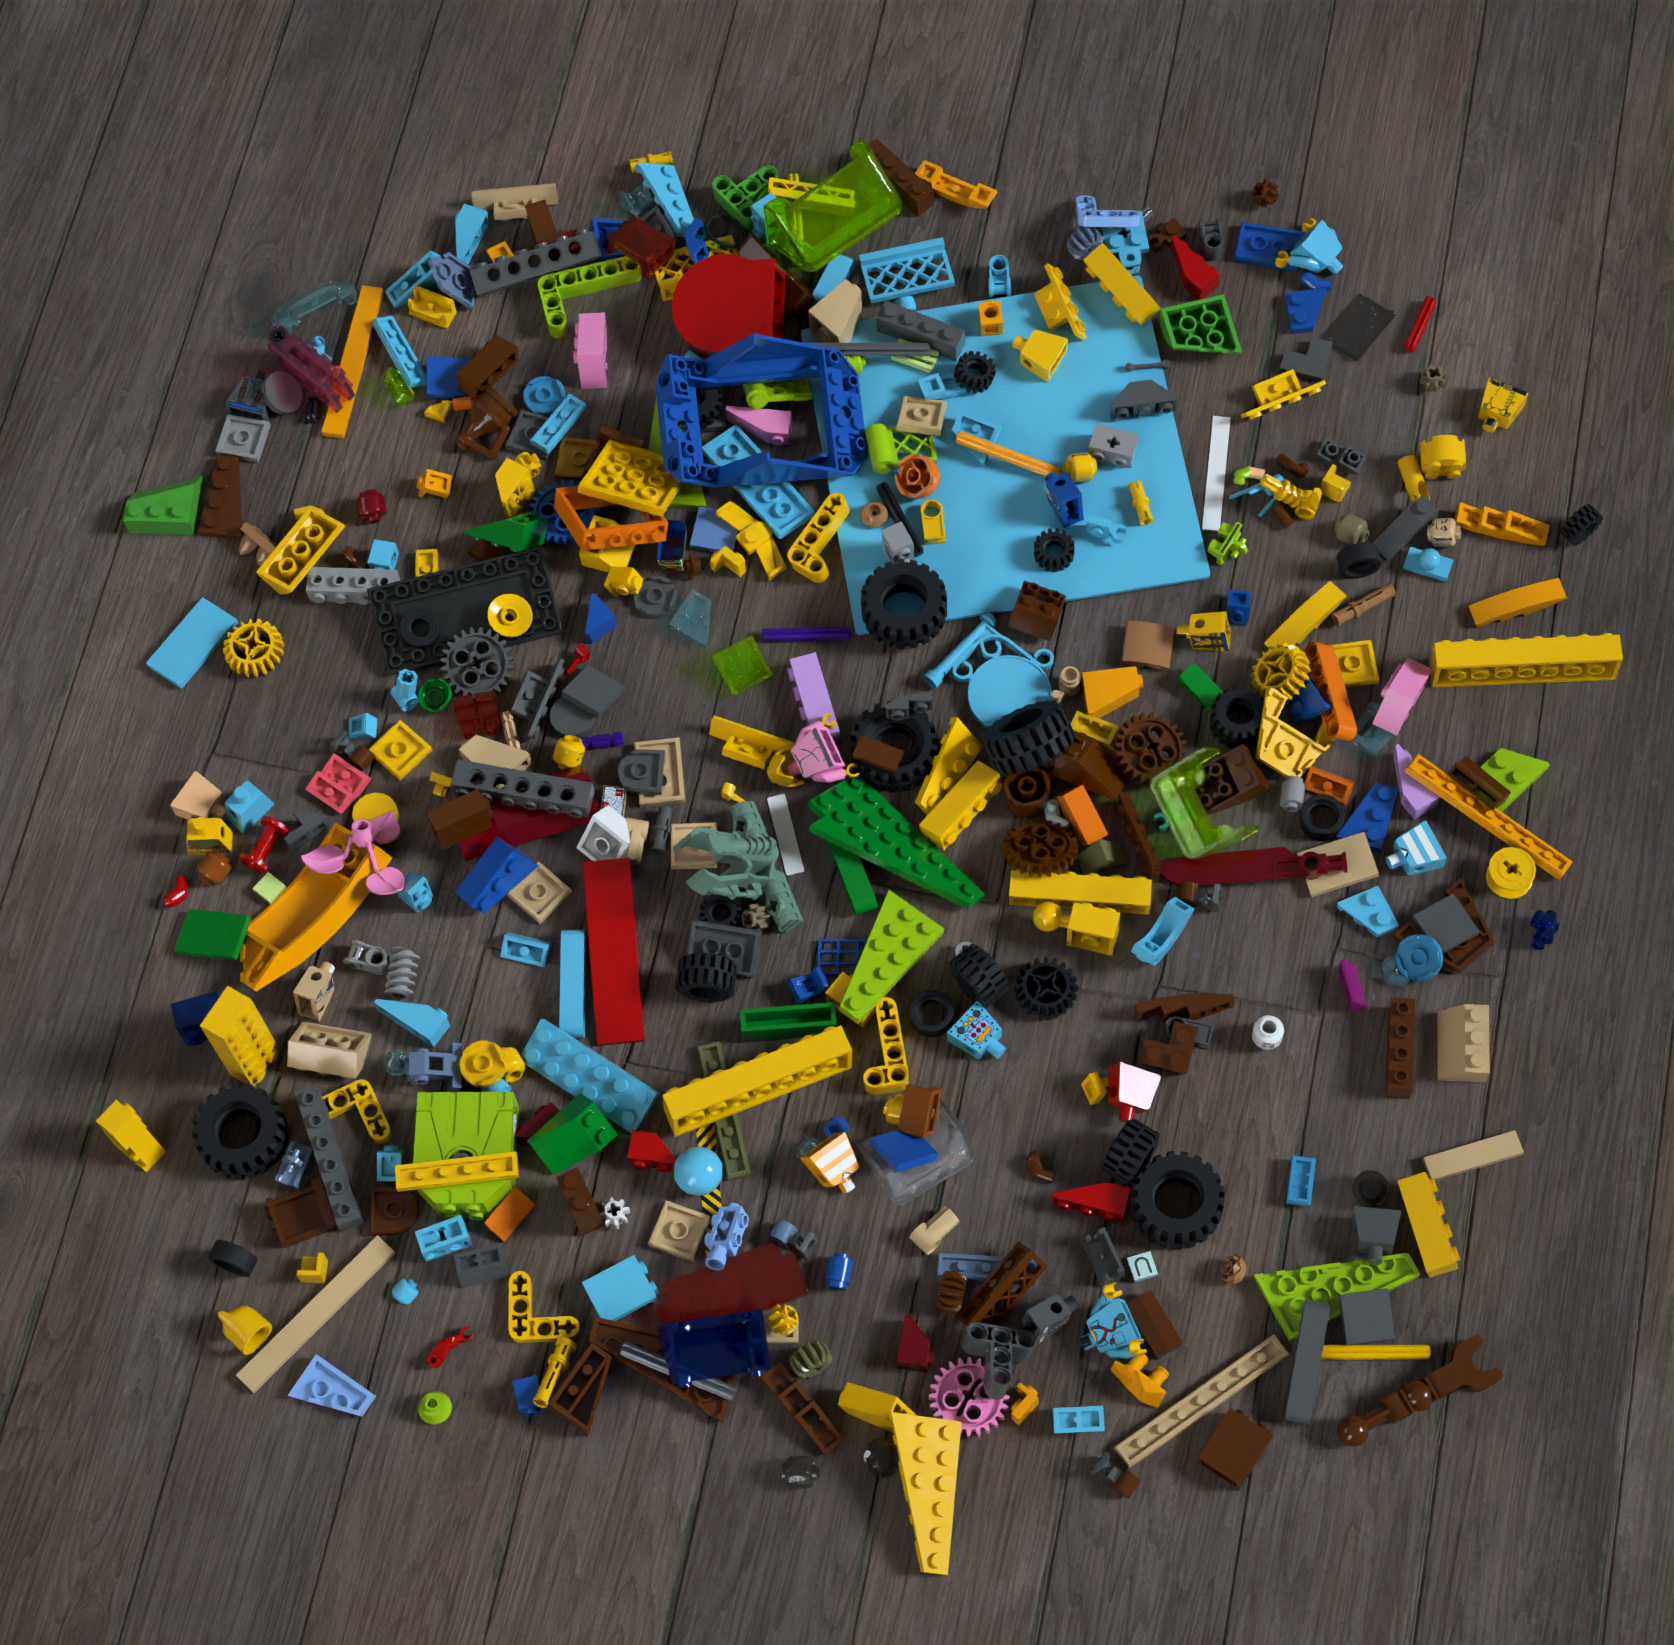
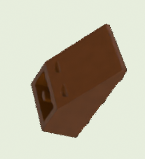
(1231, 780)

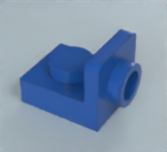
(1238, 607)

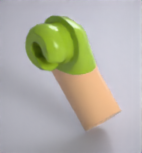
(1248, 472)

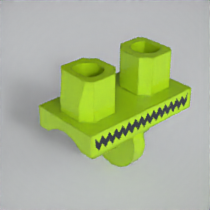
(1232, 535)

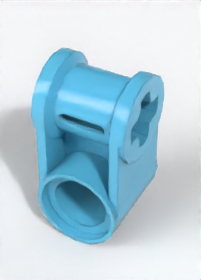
(999, 280)

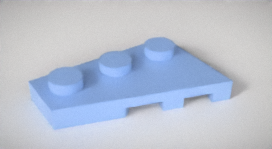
(331, 1388)

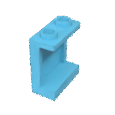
(621, 1289)

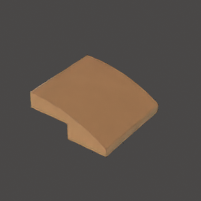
(1147, 645)

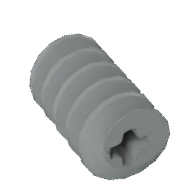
(400, 973)

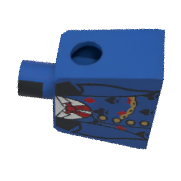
(1062, 490)

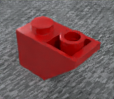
(649, 1151)

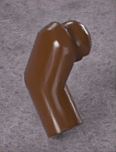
(1291, 466)
(349, 556)
(1036, 1169)

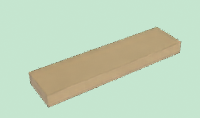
(1473, 1156)

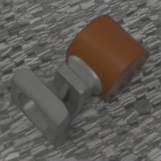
(358, 756)
(1192, 895)
(1122, 1481)

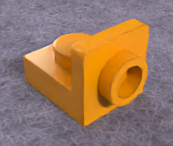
(434, 483)
(1022, 1408)

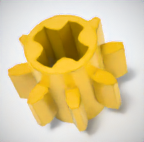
(531, 462)
(783, 1319)

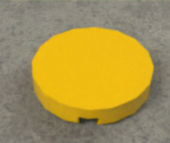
(373, 806)
(483, 1064)

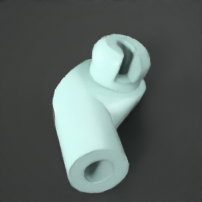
(1052, 813)

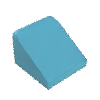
(362, 727)

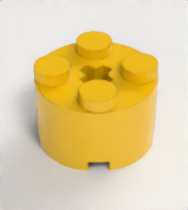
(1443, 457)

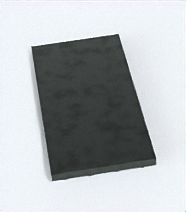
(462, 601)

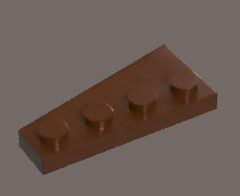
(223, 502)
(1145, 850)

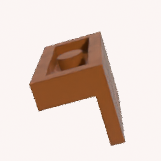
(920, 1110)

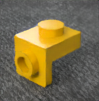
(727, 557)

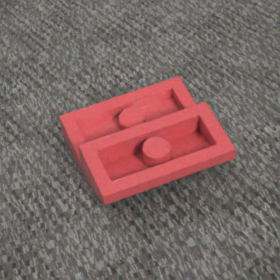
(338, 784)

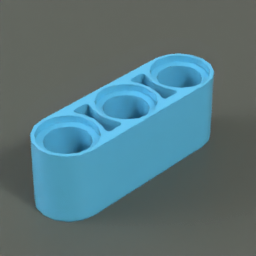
(835, 272)

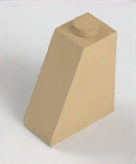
(494, 753)

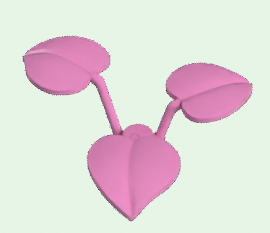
(382, 830)

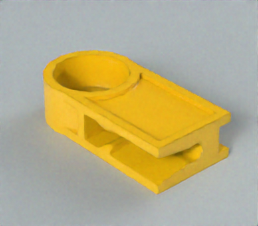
(933, 526)

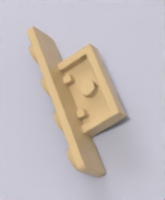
(511, 202)

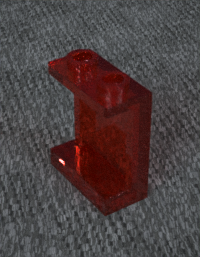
(642, 245)

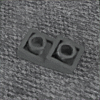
(1345, 459)
(899, 708)

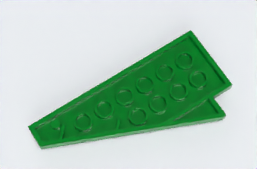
(871, 828)

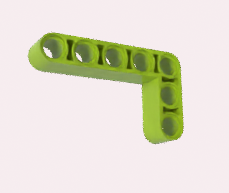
(581, 286)

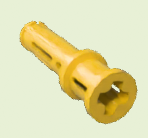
(557, 1364)

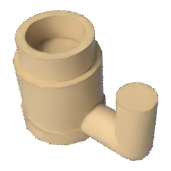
(1068, 684)

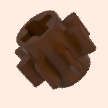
(1265, 193)

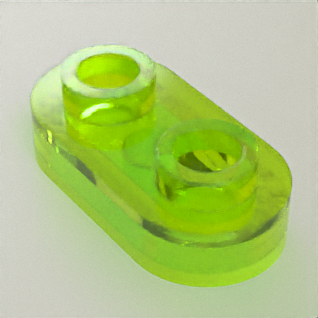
(397, 386)

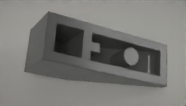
(1406, 527)

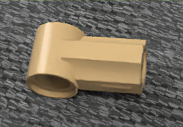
(638, 833)
(930, 1234)

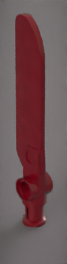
(1250, 866)

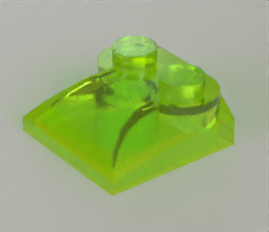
(741, 665)

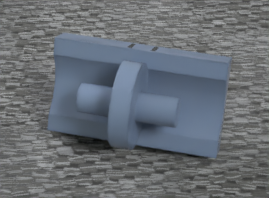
(294, 1164)

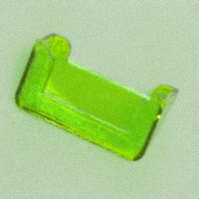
(834, 212)

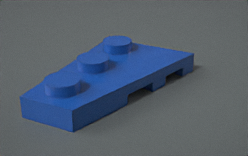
(1372, 816)

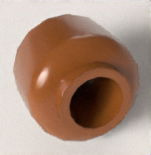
(214, 867)

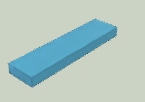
(400, 351)

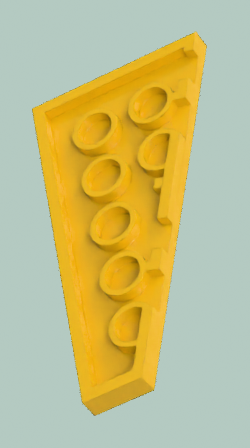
(928, 1474)

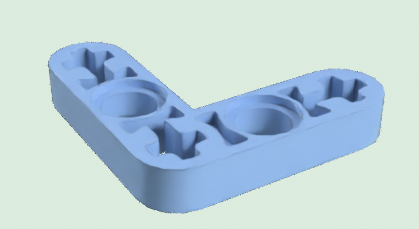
(1089, 216)

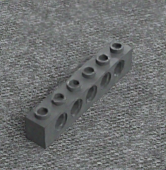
(485, 285)
(558, 787)
(329, 1158)

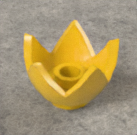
(778, 771)

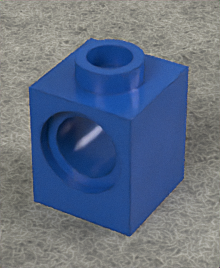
(525, 1392)

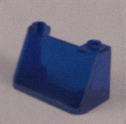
(715, 1347)

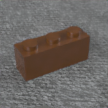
(487, 366)

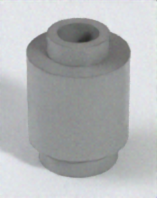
(1292, 793)

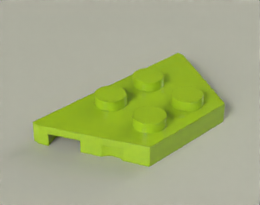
(1514, 772)

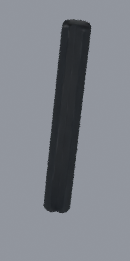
(898, 515)

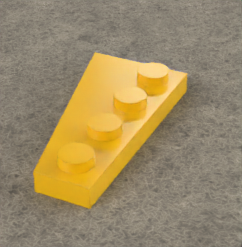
(949, 766)

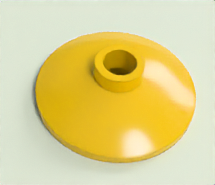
(510, 605)

